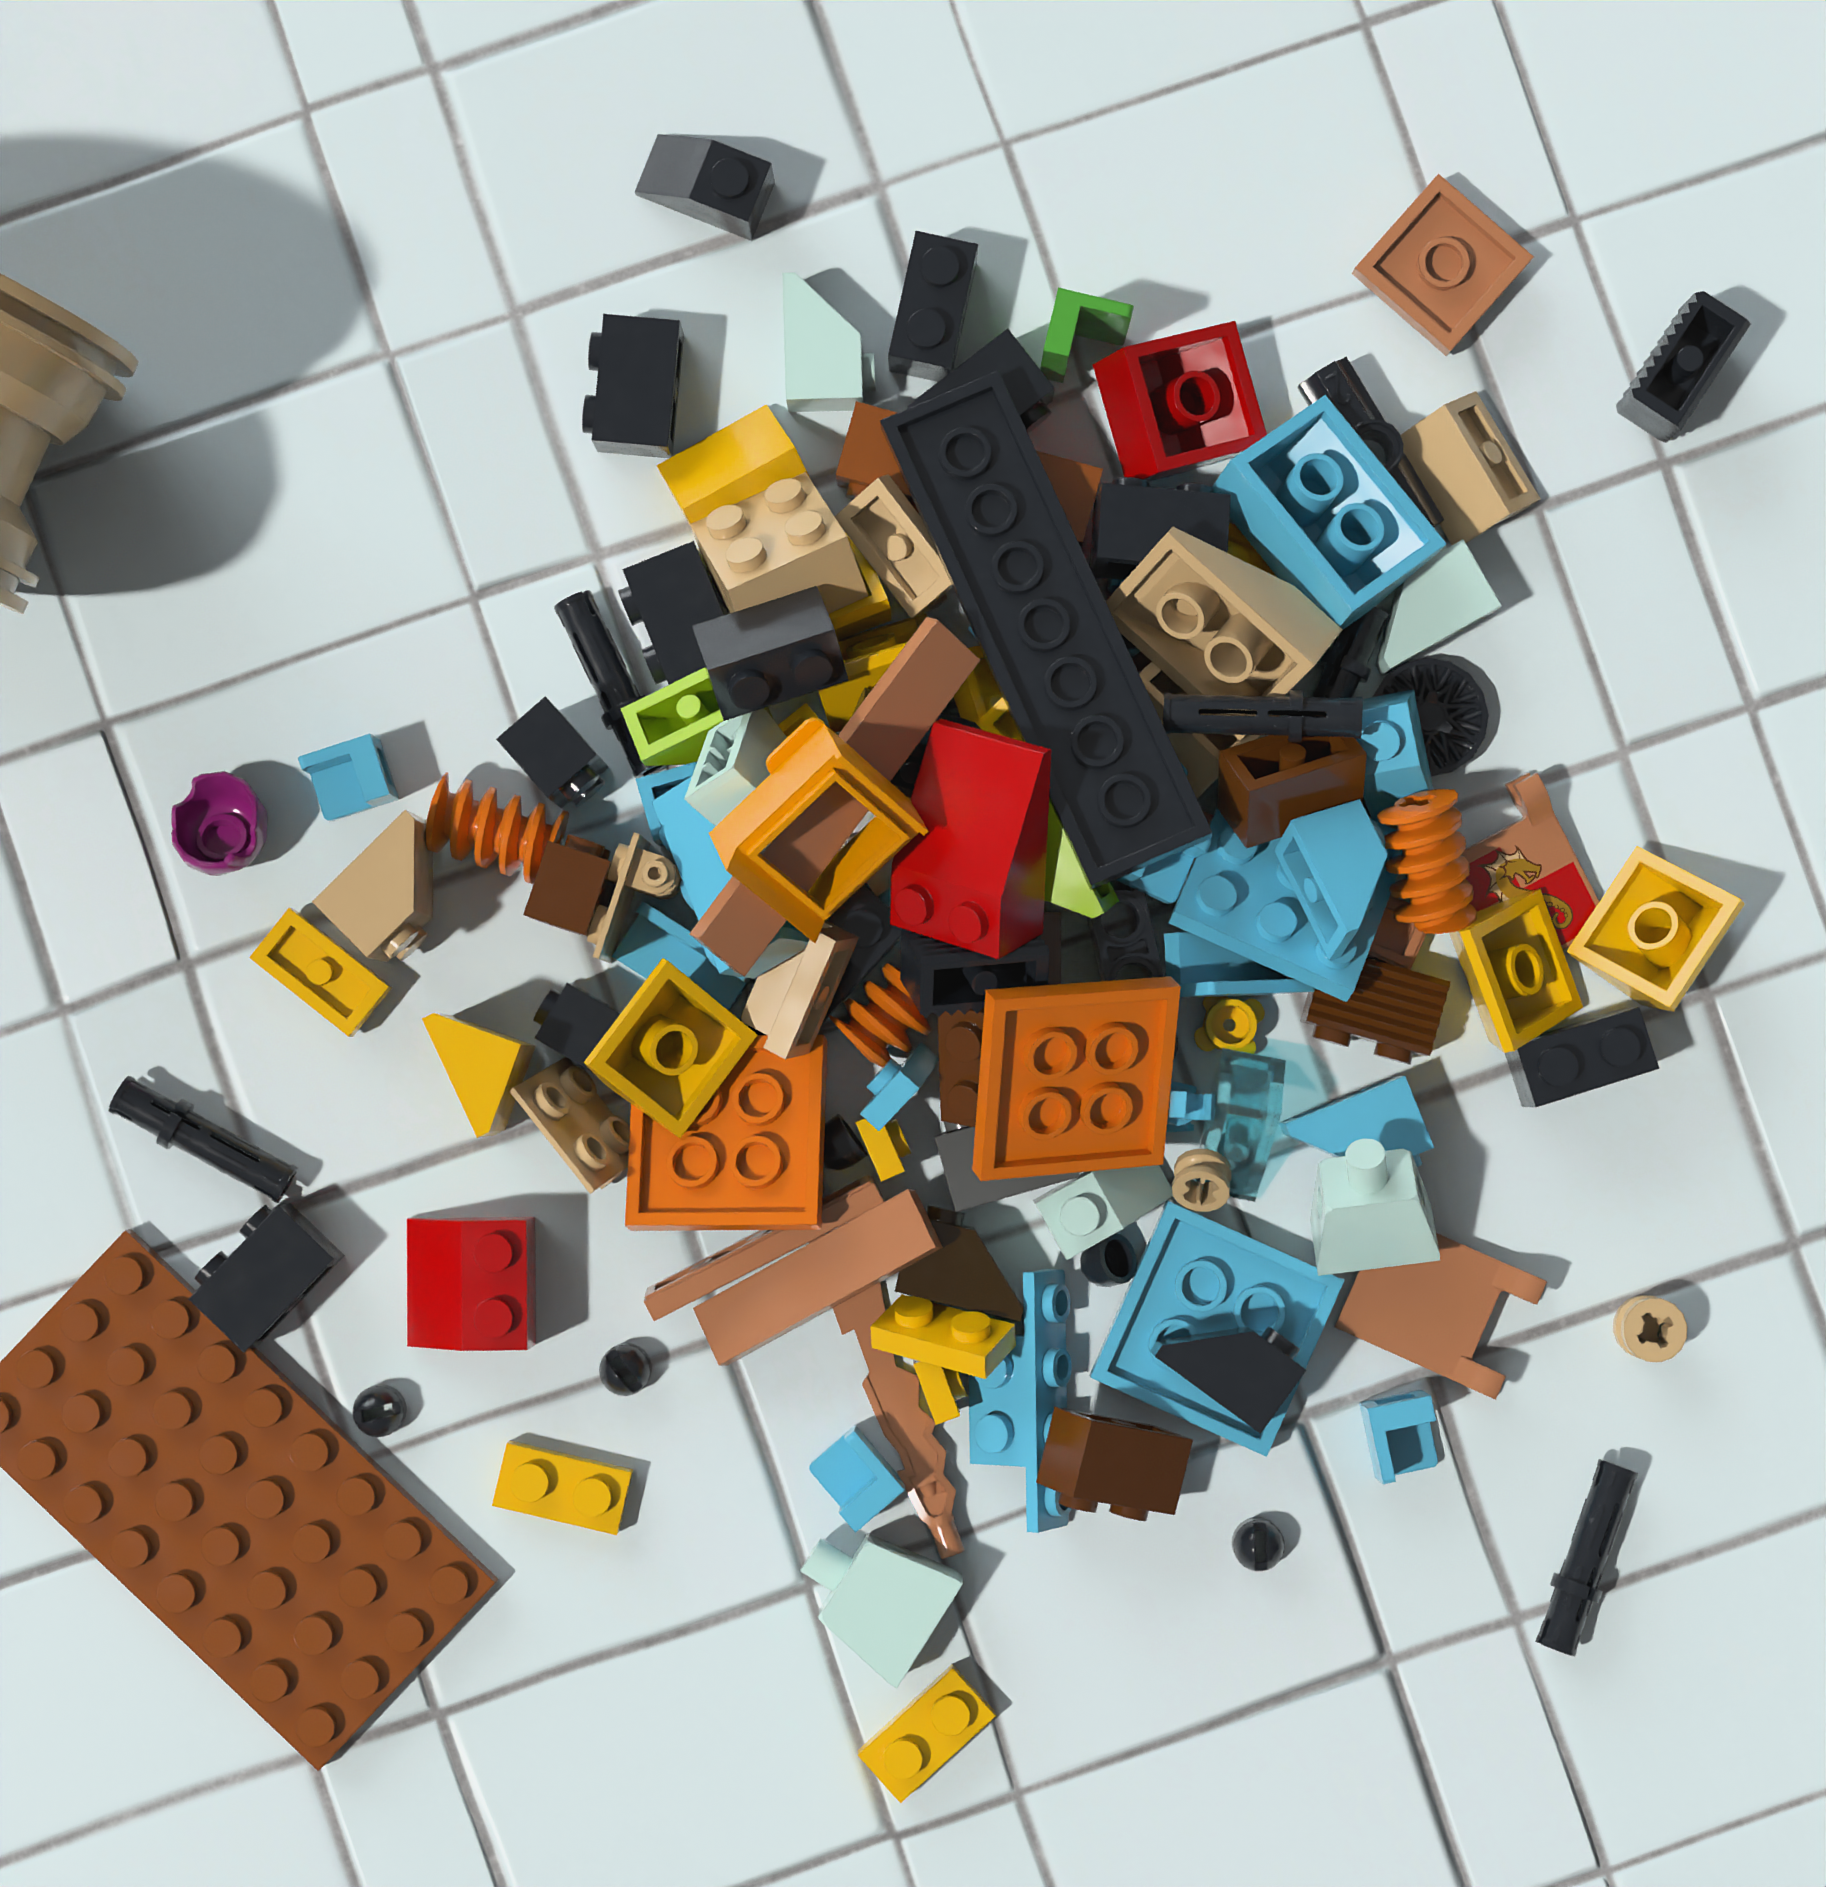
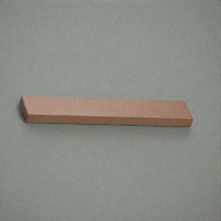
(884, 734)

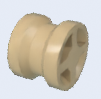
(1641, 1319)

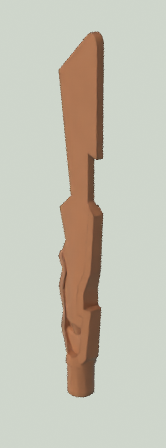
(904, 1424)

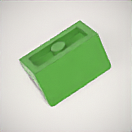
(1085, 317)

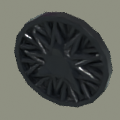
(1449, 710)

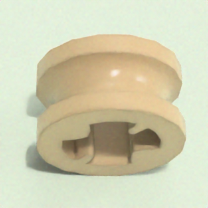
(1201, 1195)

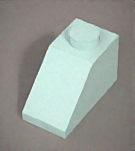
(821, 353)
(1435, 605)
(1100, 1205)

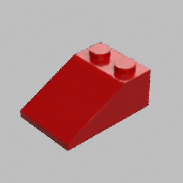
(985, 848)

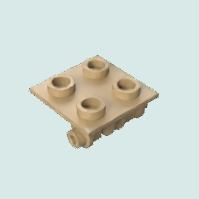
(631, 870)
(576, 1122)

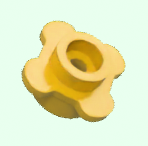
(1245, 1016)

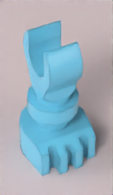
(1187, 1106)

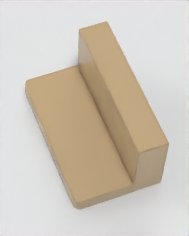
(1467, 468)
(896, 545)
(797, 993)

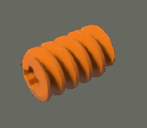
(490, 829)
(1430, 861)
(883, 1019)

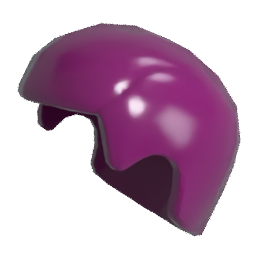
(219, 824)

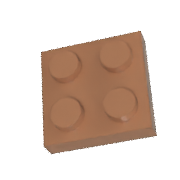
(1442, 264)

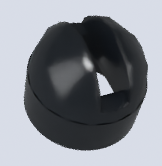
(841, 1145)
(1109, 1261)
(635, 1360)
(378, 1396)
(1244, 1543)

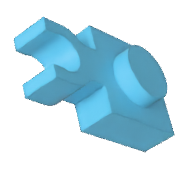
(897, 1084)

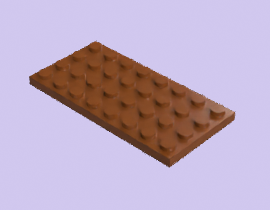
(228, 1501)

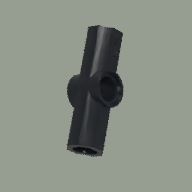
(1355, 404)

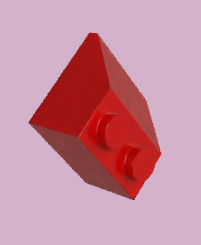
(1180, 402)
(471, 1283)

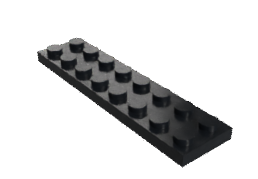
(1045, 629)

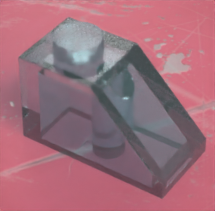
(1245, 1116)

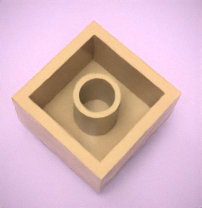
(779, 547)

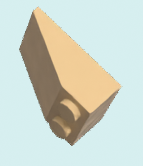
(1219, 621)

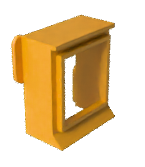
(798, 775)

